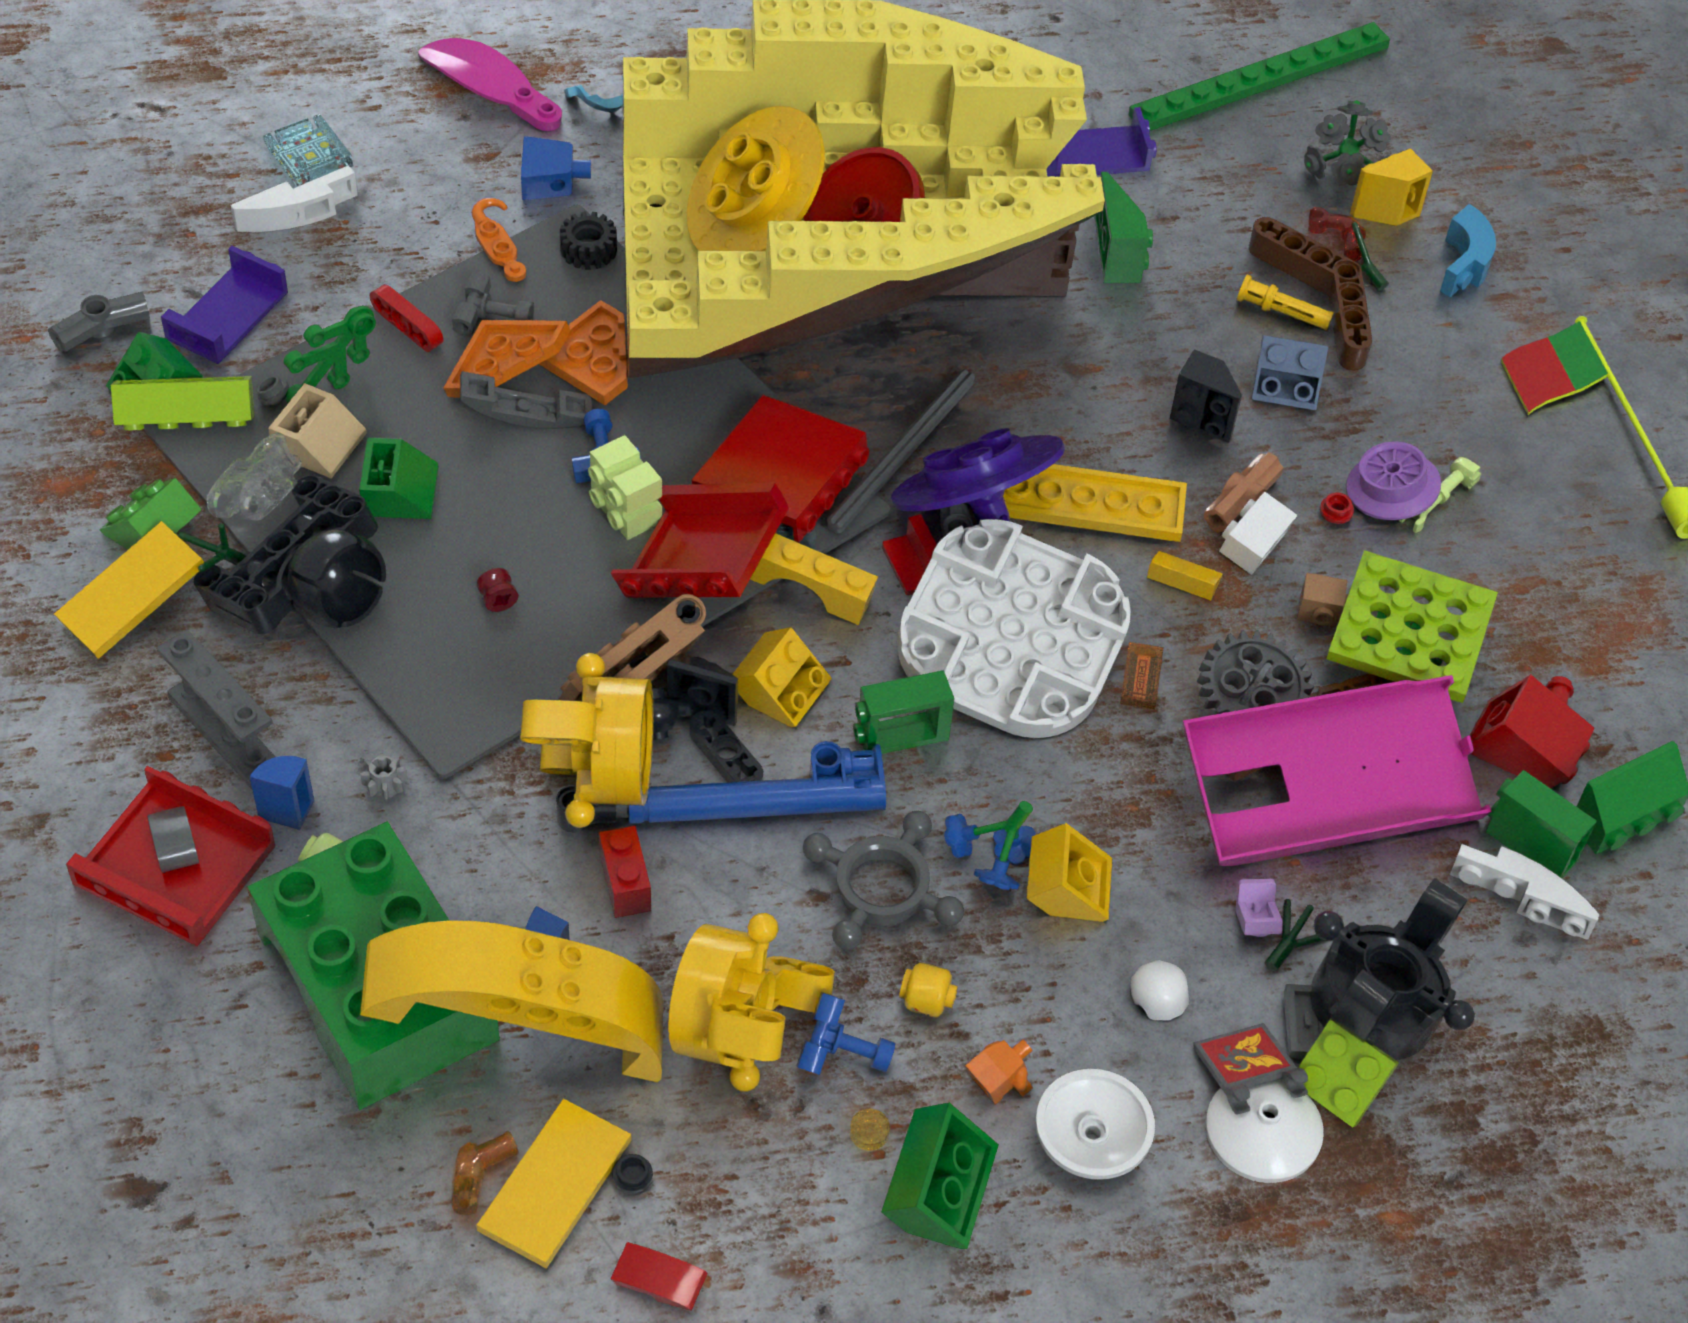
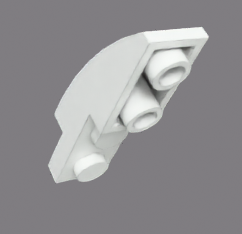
(294, 207)
(1541, 892)

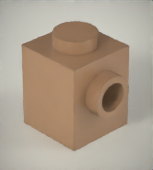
(1322, 599)

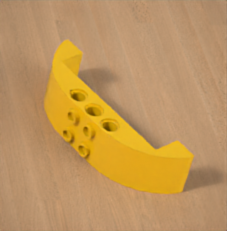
(519, 981)

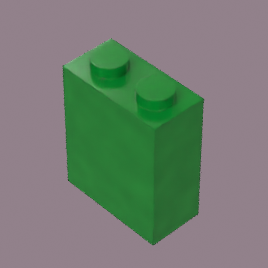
(1539, 824)

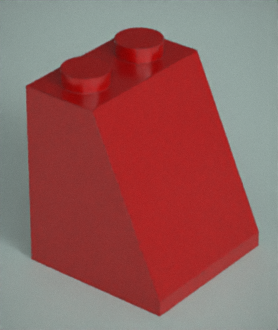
(1532, 733)

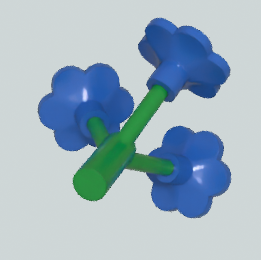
(1011, 841)

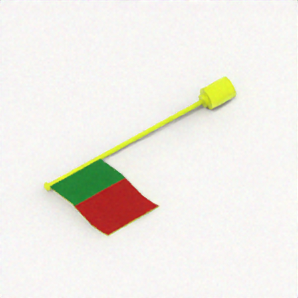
(1569, 365)

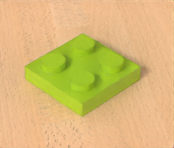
(1345, 1073)

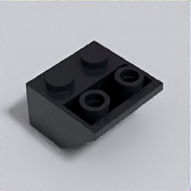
(1206, 396)

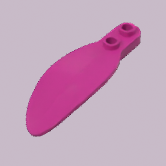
(492, 77)

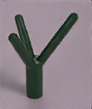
(1368, 267)
(222, 551)
(1289, 940)

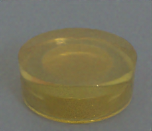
(869, 1129)

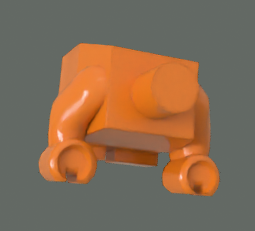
(1001, 1069)

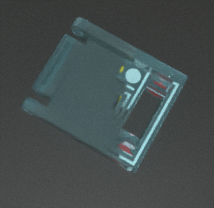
(308, 151)

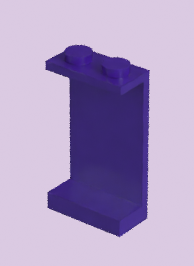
(1110, 149)
(228, 308)

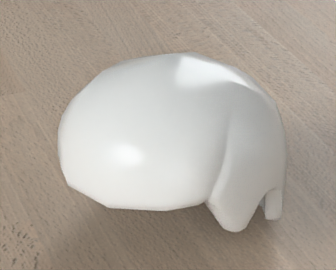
(1160, 990)

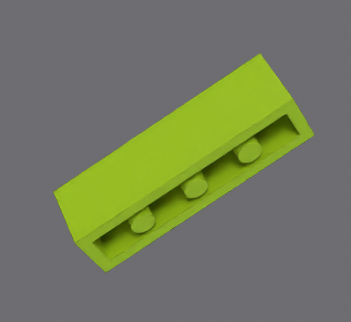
(182, 401)

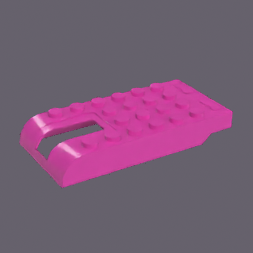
(1321, 757)

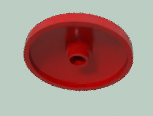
(866, 187)

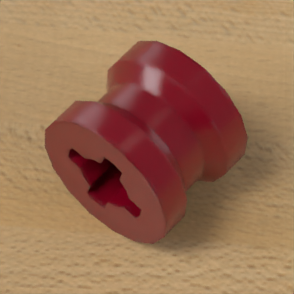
(497, 589)

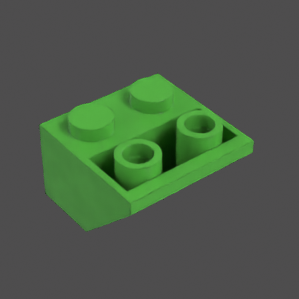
(149, 506)

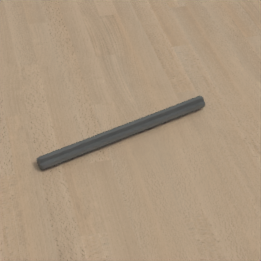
(899, 452)

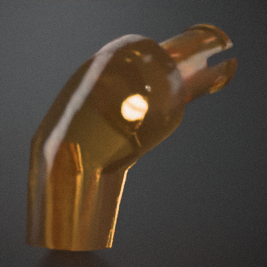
(470, 1169)

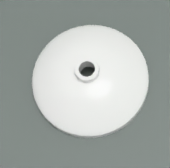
(1100, 1105)
(1264, 1146)

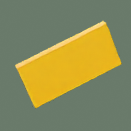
(129, 589)
(554, 1183)

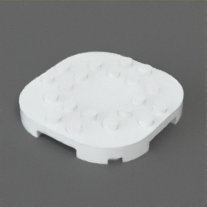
(1015, 628)

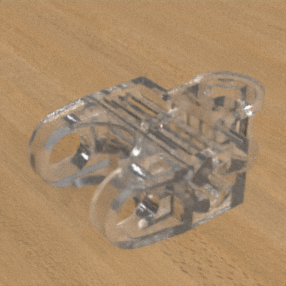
(256, 480)

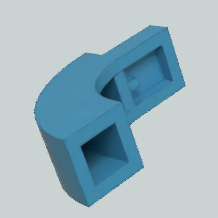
(1476, 243)

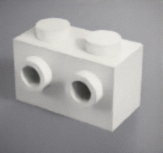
(1257, 532)

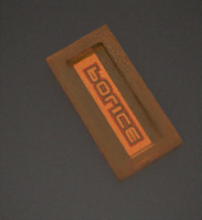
(1141, 675)

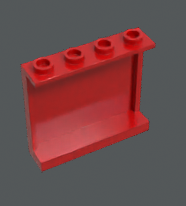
(796, 449)
(705, 541)
(184, 900)

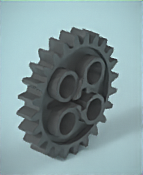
(1227, 666)

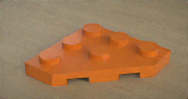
(507, 349)
(594, 354)

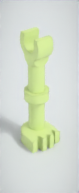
(1463, 472)

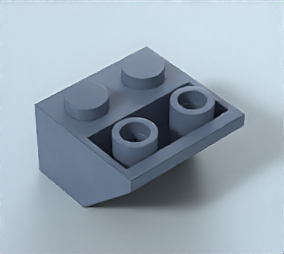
(1289, 372)

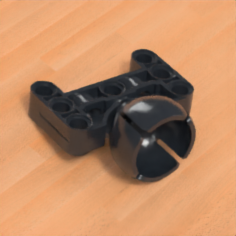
(304, 563)

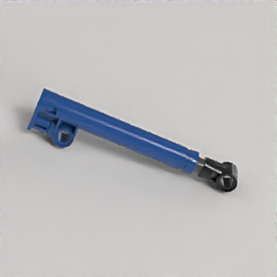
(847, 784)

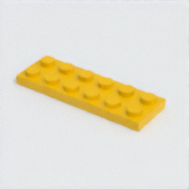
(1101, 502)

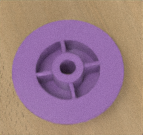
(1393, 482)

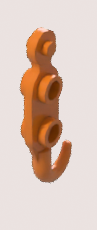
(496, 241)

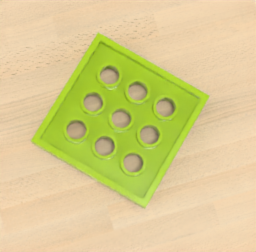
(1400, 607)

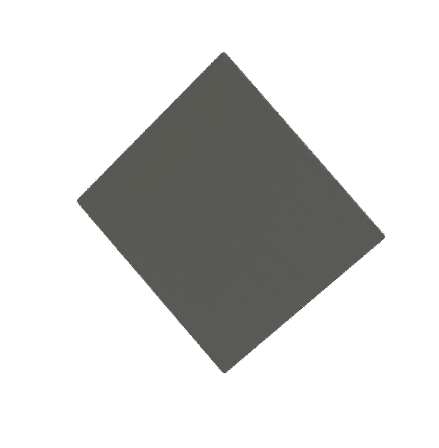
(502, 500)

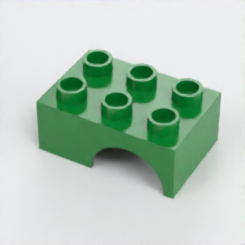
(321, 923)

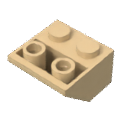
(318, 430)

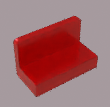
(910, 553)

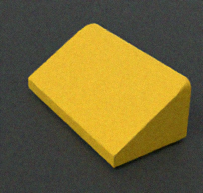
(1184, 575)

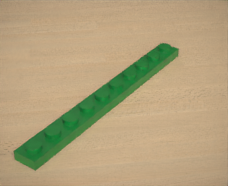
(1262, 75)

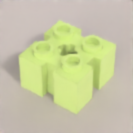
(625, 487)

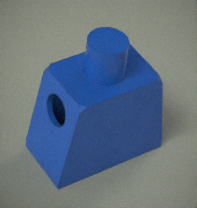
(550, 168)

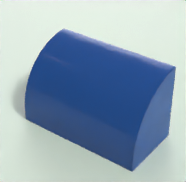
(283, 790)

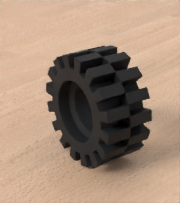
(592, 252)

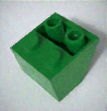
(152, 359)
(398, 479)

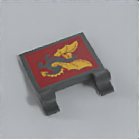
(1246, 1060)

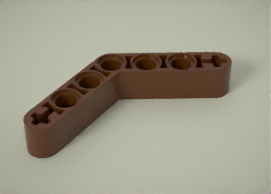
(1325, 272)

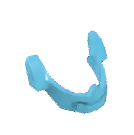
(607, 105)

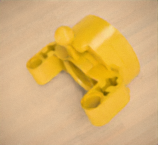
(599, 739)
(729, 994)

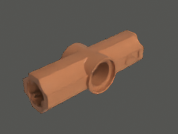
(1241, 488)

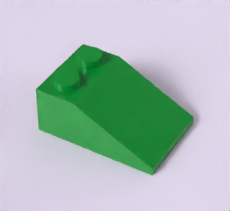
(1121, 235)

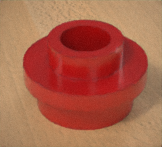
(1337, 508)

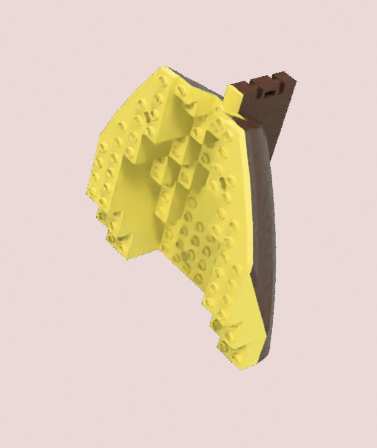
(952, 99)

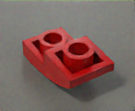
(659, 1275)

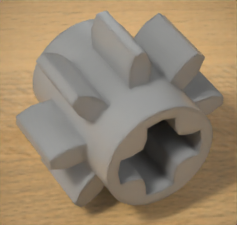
(384, 776)

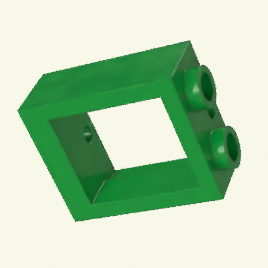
(900, 697)

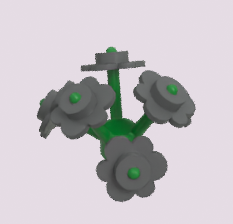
(1333, 131)

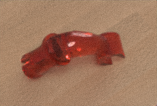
(1321, 220)

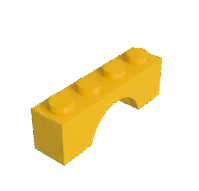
(840, 586)

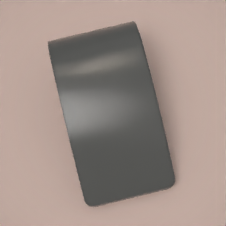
(173, 839)

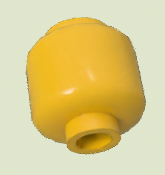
(928, 989)

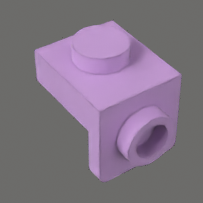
(1257, 907)

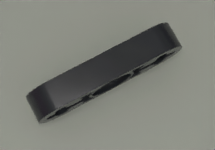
(723, 737)

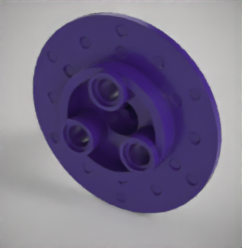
(978, 473)

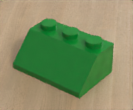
(1635, 797)
(940, 1176)

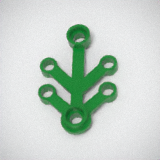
(356, 326)

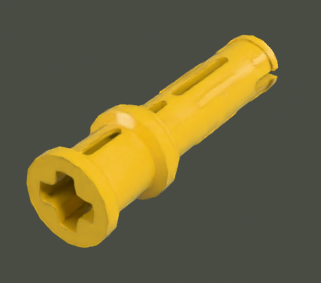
(1270, 298)

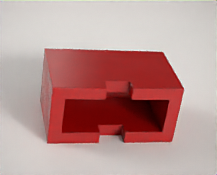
(625, 871)

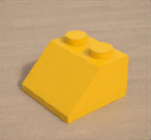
(1069, 875)

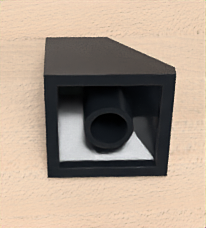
(703, 686)

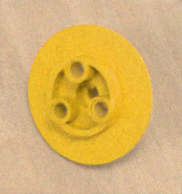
(755, 175)

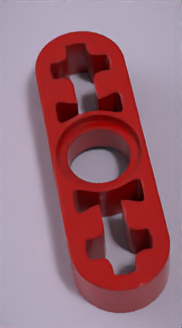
(406, 317)

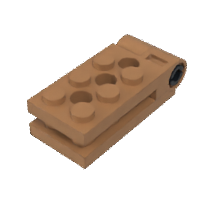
(661, 638)

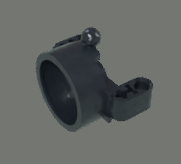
(1370, 1009)

